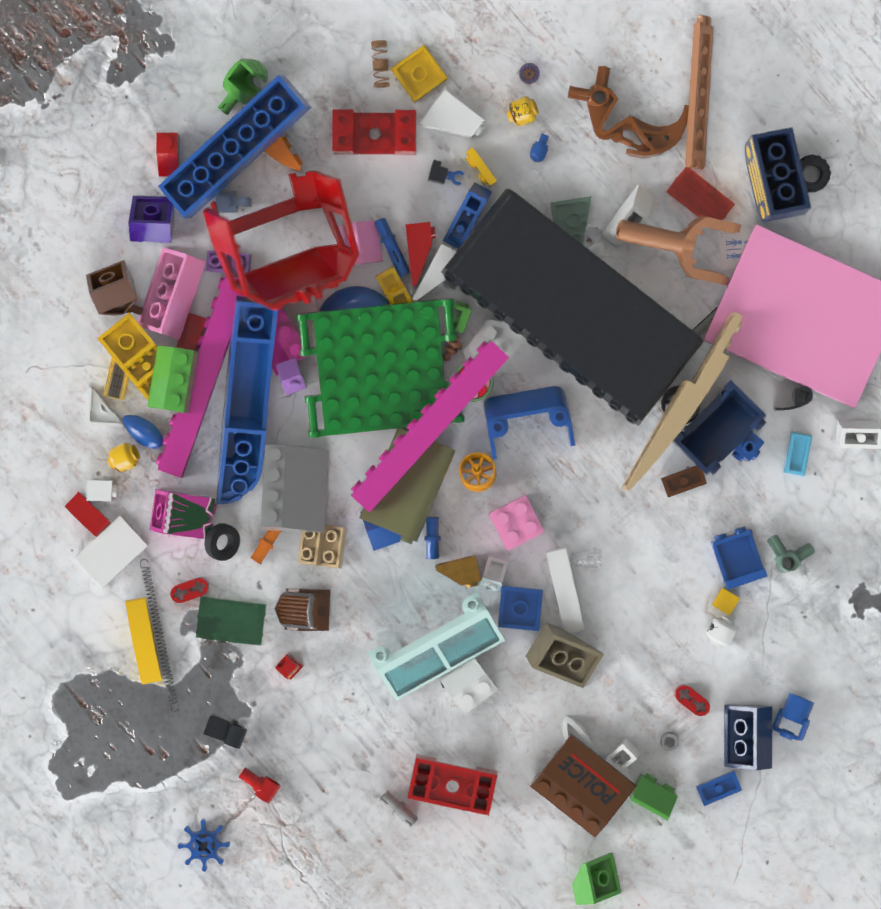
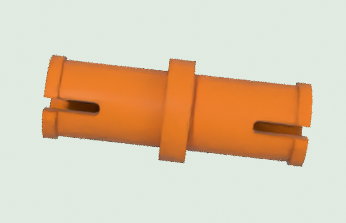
(266, 543)

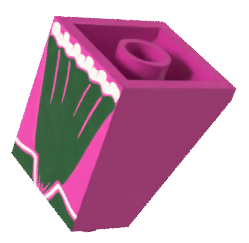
(182, 514)

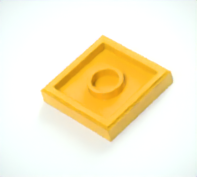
(419, 73)

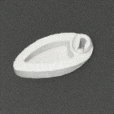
(572, 726)

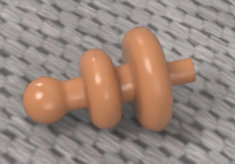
(451, 348)

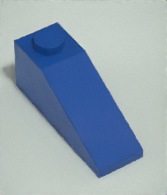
(467, 215)

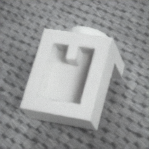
(493, 573)

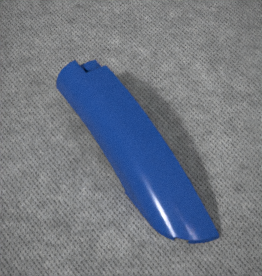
(246, 399)

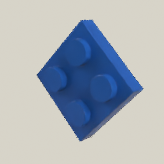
(520, 608)

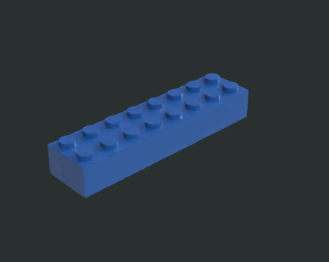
(234, 146)

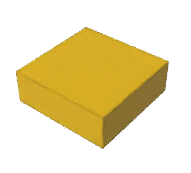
(725, 601)

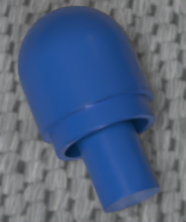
(539, 149)

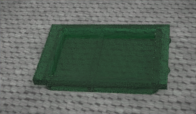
(230, 621)

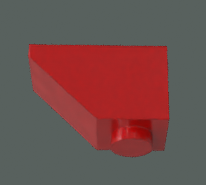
(167, 153)

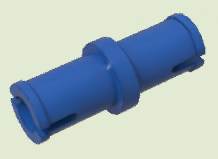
(432, 538)

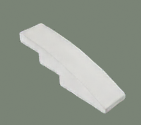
(565, 590)

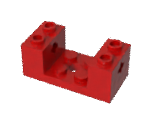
(352, 131)
(430, 782)

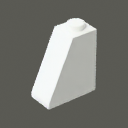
(453, 117)

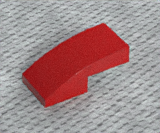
(87, 514)

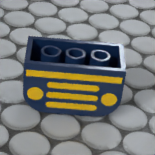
(776, 175)

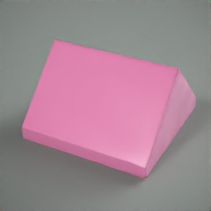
(367, 241)

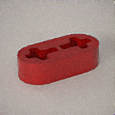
(188, 585)
(689, 704)

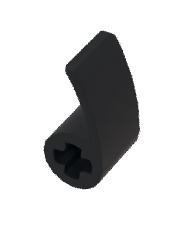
(799, 403)
(226, 731)

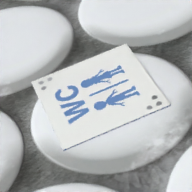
(731, 247)

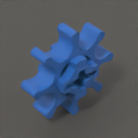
(210, 837)

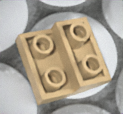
(323, 548)

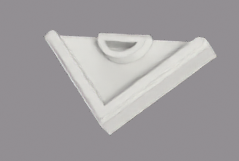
(99, 413)

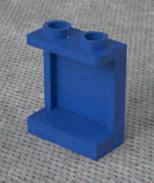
(738, 558)

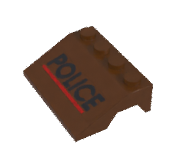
(583, 785)

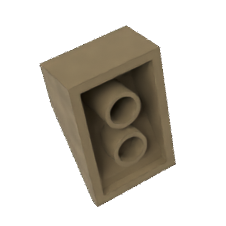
(563, 655)

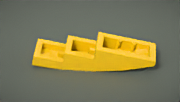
(393, 286)
(143, 640)

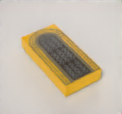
(116, 382)

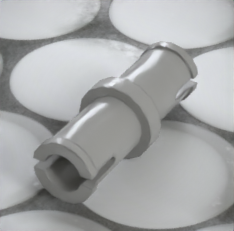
(398, 808)

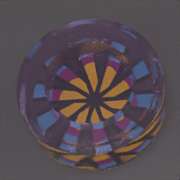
(529, 73)

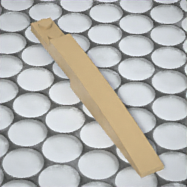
(685, 402)

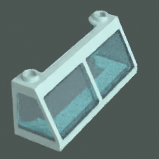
(439, 650)

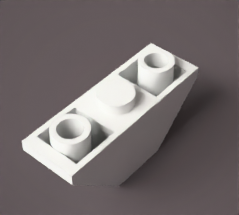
(634, 209)

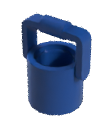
(797, 710)

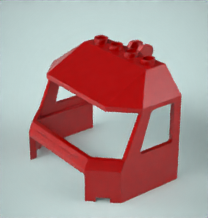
(299, 274)

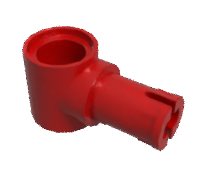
(264, 788)

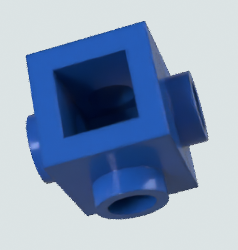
(748, 448)

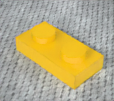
(485, 175)

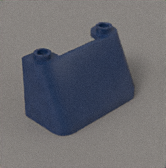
(720, 428)

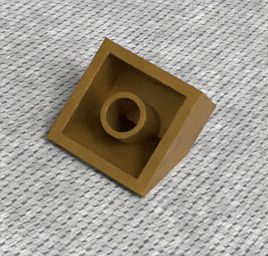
(461, 570)

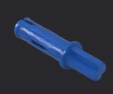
(391, 246)

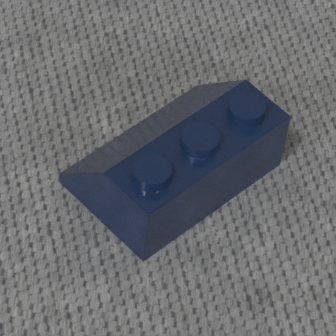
(748, 737)

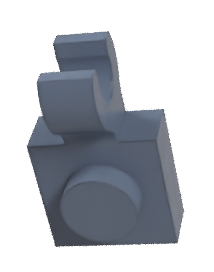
(228, 202)

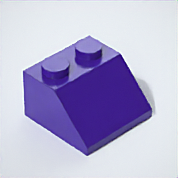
(151, 219)

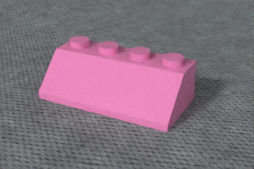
(171, 293)

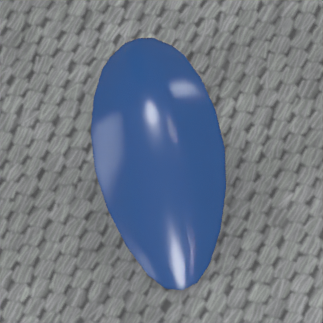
(143, 431)

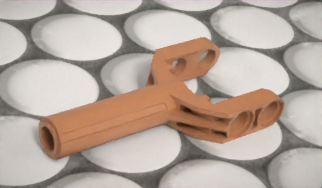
(680, 243)

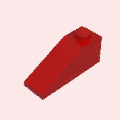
(419, 245)

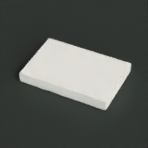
(111, 551)

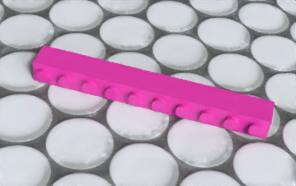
(210, 360)
(429, 426)

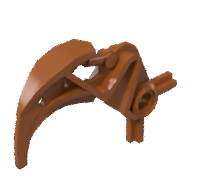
(600, 111)

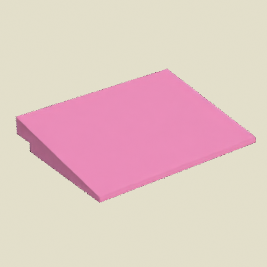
(803, 316)

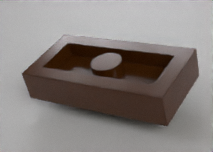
(683, 481)

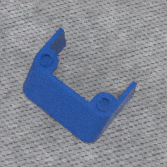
(525, 403)

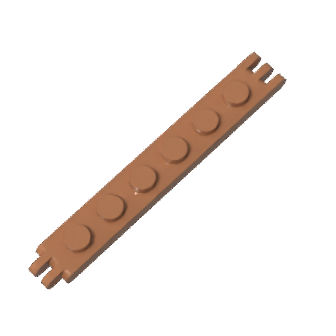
(699, 93)

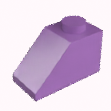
(291, 376)

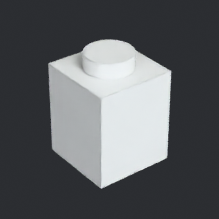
(101, 490)

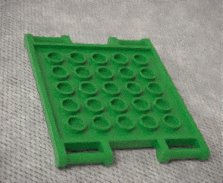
(376, 364)

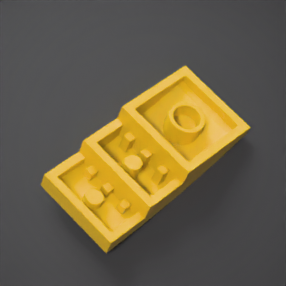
(131, 351)

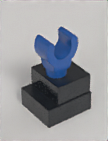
(439, 174)

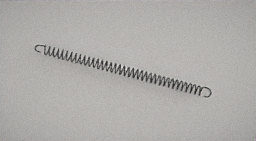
(168, 685)

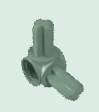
(794, 556)

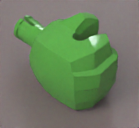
(240, 83)

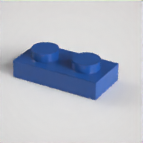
(718, 788)

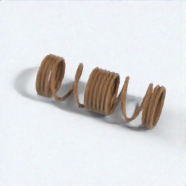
(380, 64)

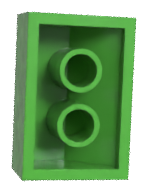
(173, 379)

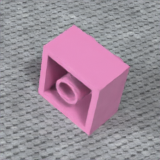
(516, 522)

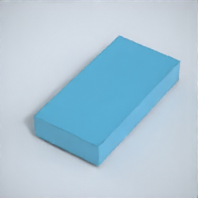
(797, 454)

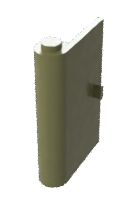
(412, 497)

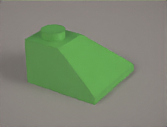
(596, 881)

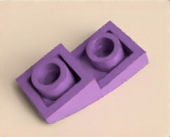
(214, 265)

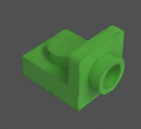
(461, 320)

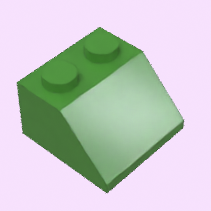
(654, 796)

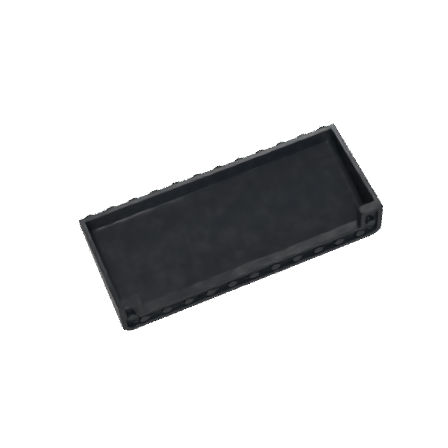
(572, 306)

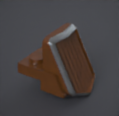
(304, 609)

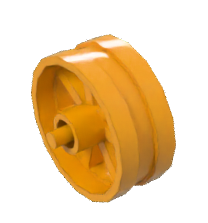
(477, 471)

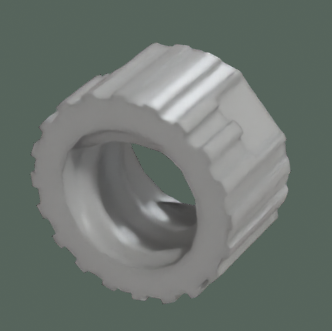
(672, 747)

